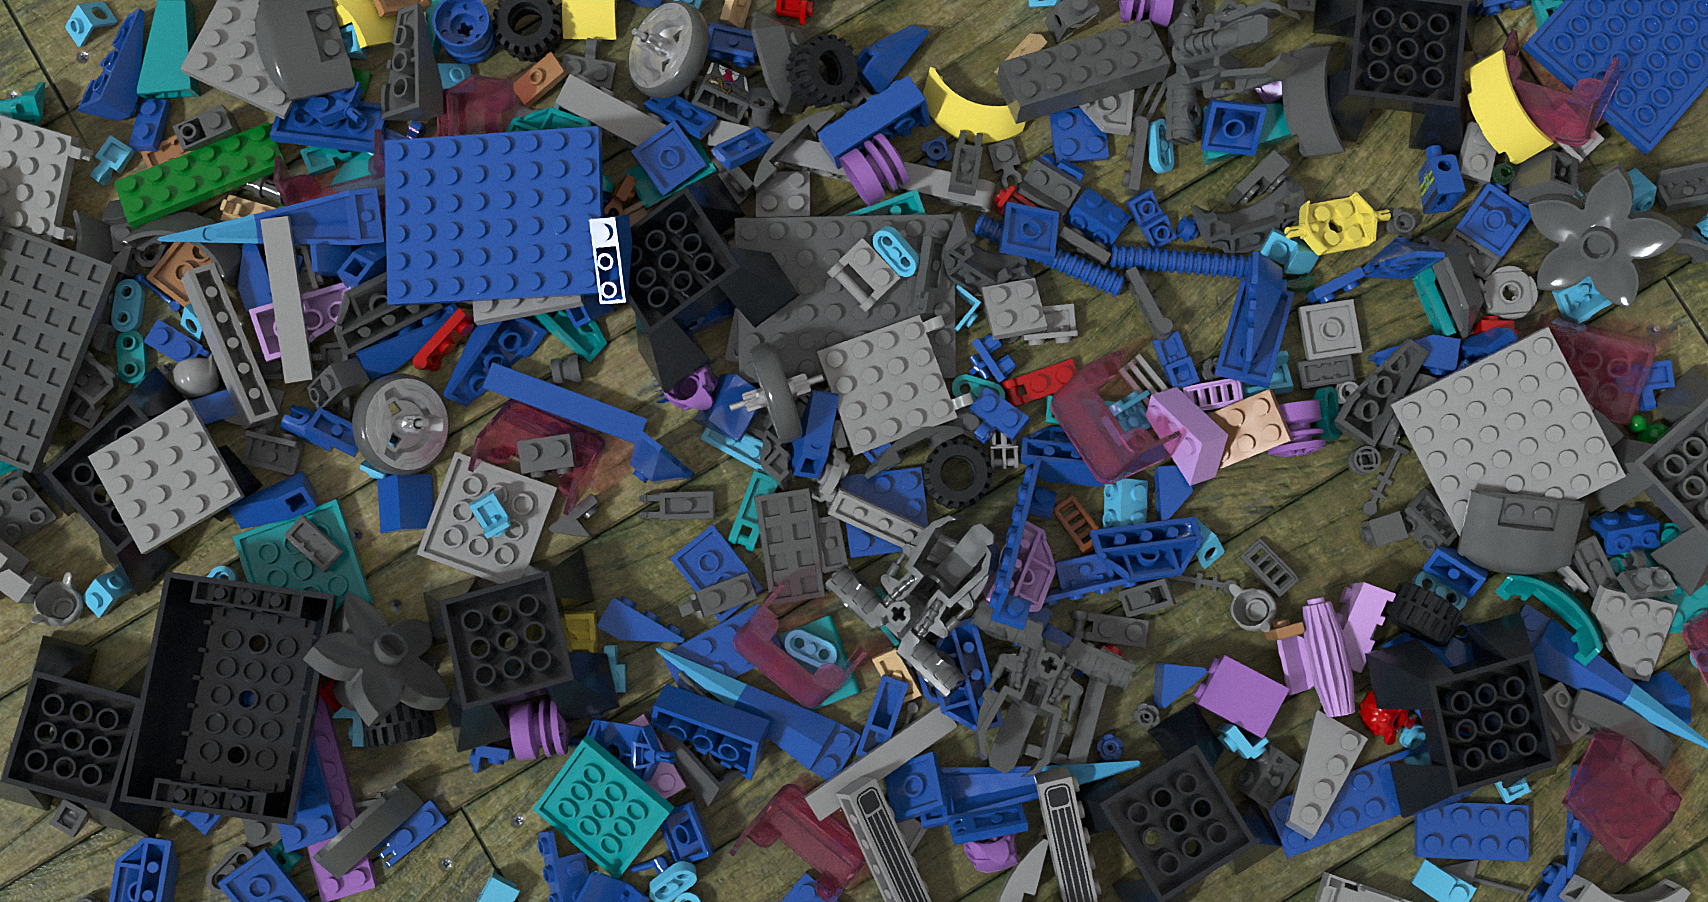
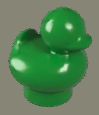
(1645, 432)

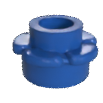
(1187, 229)
(1102, 747)

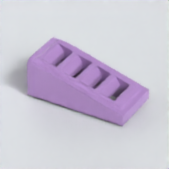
(1190, 392)

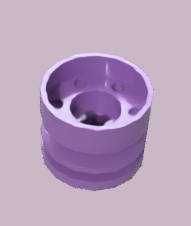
(1158, 11)
(871, 171)
(1298, 419)
(533, 729)

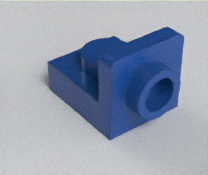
(495, 753)

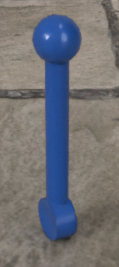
(174, 305)

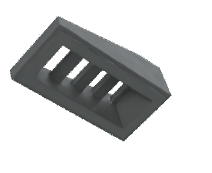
(1284, 570)

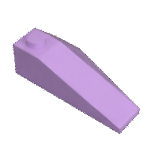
(318, 311)

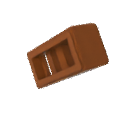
(1077, 539)

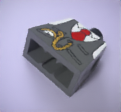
(723, 92)

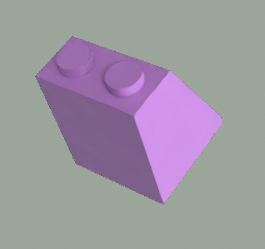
(1240, 695)

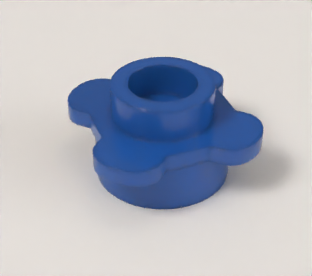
(939, 144)

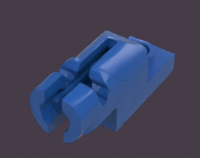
(320, 429)

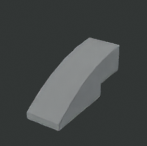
(1026, 874)

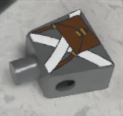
(1074, 16)

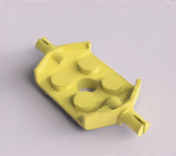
(1352, 217)

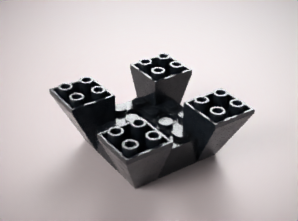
(1370, 78)
(688, 268)
(76, 485)
(470, 617)
(1480, 752)
(39, 764)
(1186, 774)

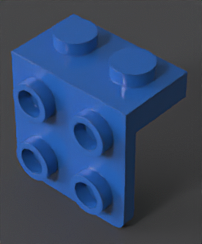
(606, 888)

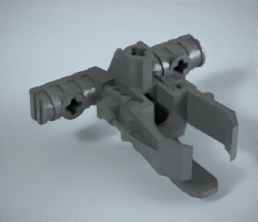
(1206, 59)
(924, 597)
(1035, 686)

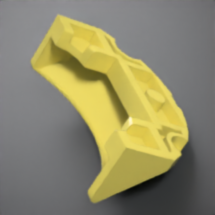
(1500, 112)
(956, 114)

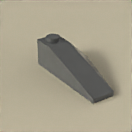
(701, 772)

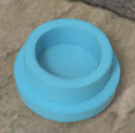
(1412, 737)

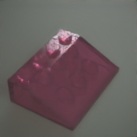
(1604, 363)
(1620, 796)

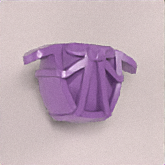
(694, 390)
(992, 853)

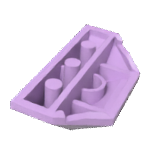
(1032, 569)

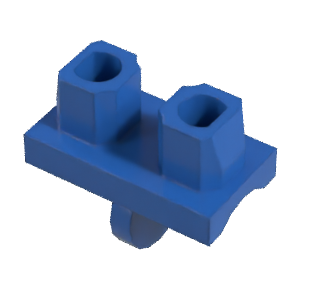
(1000, 368)

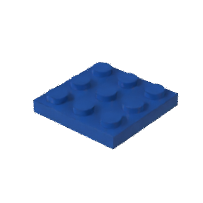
(894, 490)

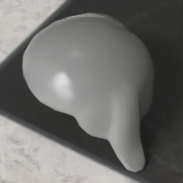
(196, 377)
(58, 603)
(1252, 608)

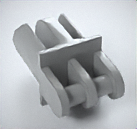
(1003, 447)

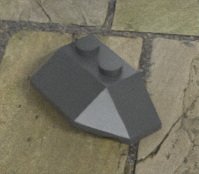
(774, 43)
(1458, 284)
(367, 317)

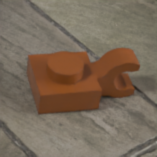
(622, 193)

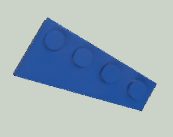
(888, 113)
(712, 728)

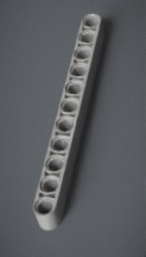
(810, 156)

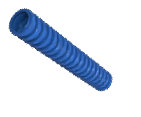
(1063, 260)
(1179, 261)

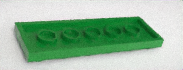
(198, 175)

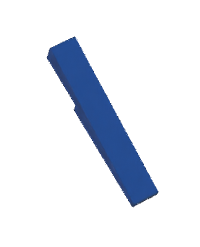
(564, 403)

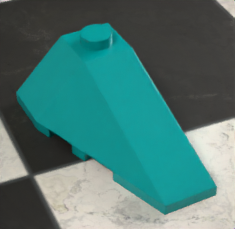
(584, 340)

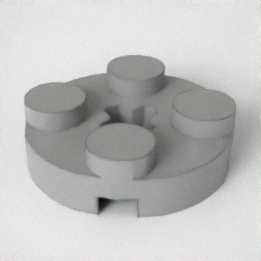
(1517, 281)
(833, 470)

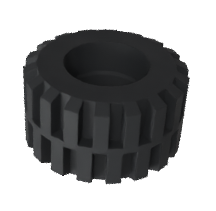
(532, 45)
(840, 66)
(957, 450)
(1423, 614)
(400, 726)

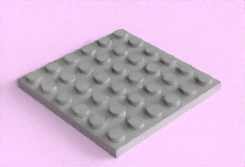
(1508, 428)

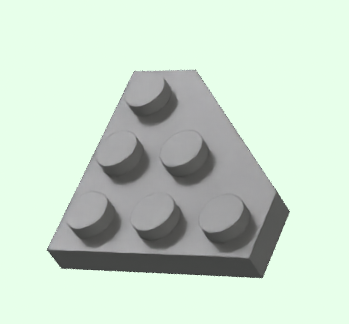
(1112, 113)
(1632, 629)

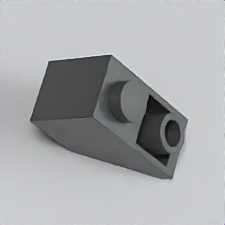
(206, 128)
(337, 383)

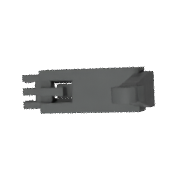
(1084, 730)

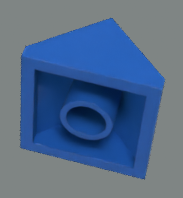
(1232, 127)
(720, 417)
(405, 502)
(1172, 681)
(1669, 694)
(687, 833)

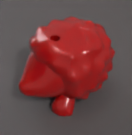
(1383, 721)

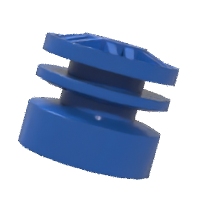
(455, 19)

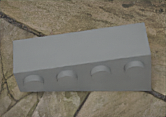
(607, 112)

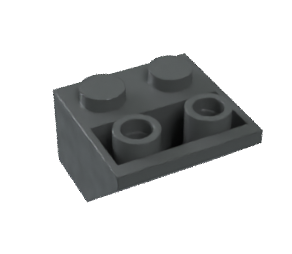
(1543, 175)

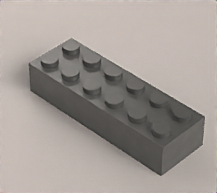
(1082, 71)

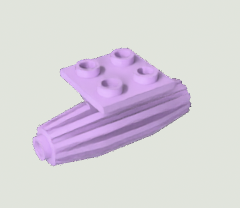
(1320, 659)

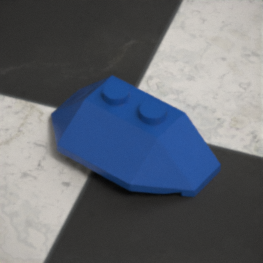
(1058, 457)
(1149, 548)
(969, 656)
(146, 872)

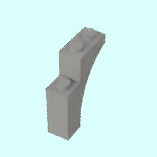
(1582, 890)

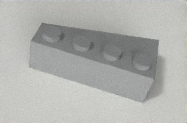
(1323, 770)

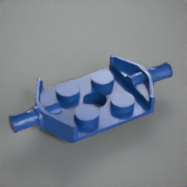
(335, 106)
(636, 745)

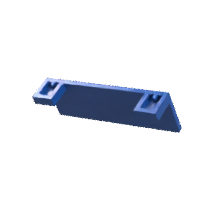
(1032, 500)

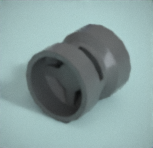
(570, 370)
(1359, 464)

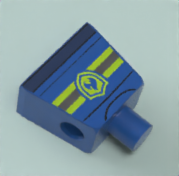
(1440, 181)

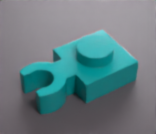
(321, 159)

